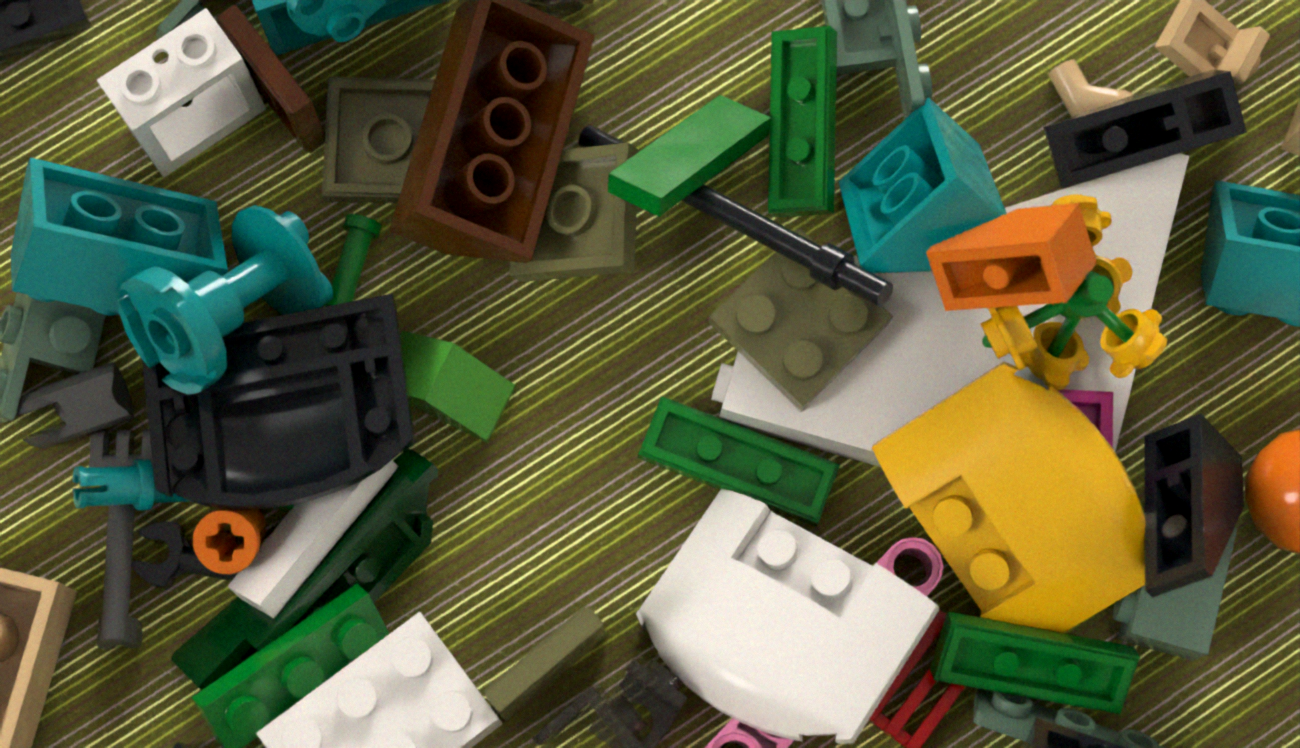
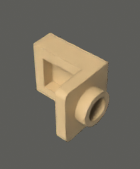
(1204, 40)

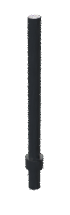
(826, 263)

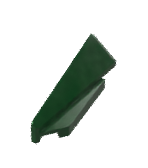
(369, 554)

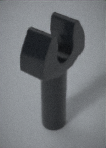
(180, 559)

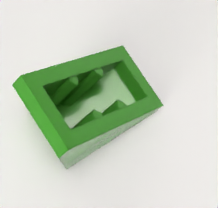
(454, 385)

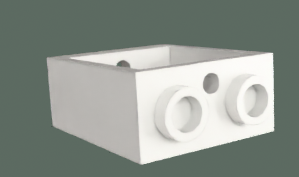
(200, 69)

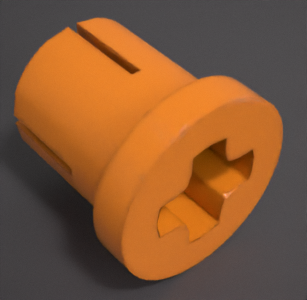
(219, 549)

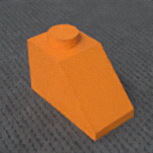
(1015, 259)

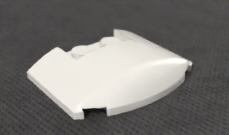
(782, 623)

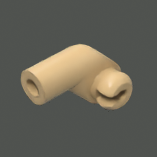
(1076, 91)

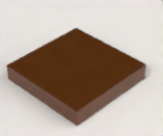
(273, 80)

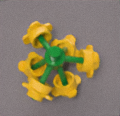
(1056, 347)

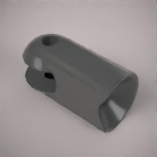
(83, 402)

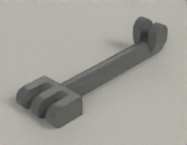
(115, 624)

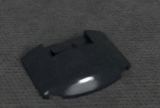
(296, 414)

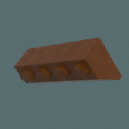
(493, 132)

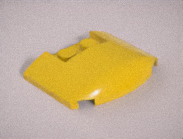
(1021, 500)

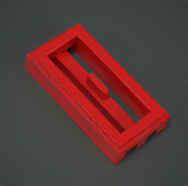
(894, 727)

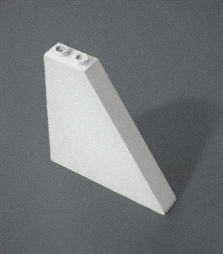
(937, 352)

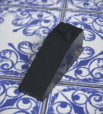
(1145, 127)
(1189, 503)

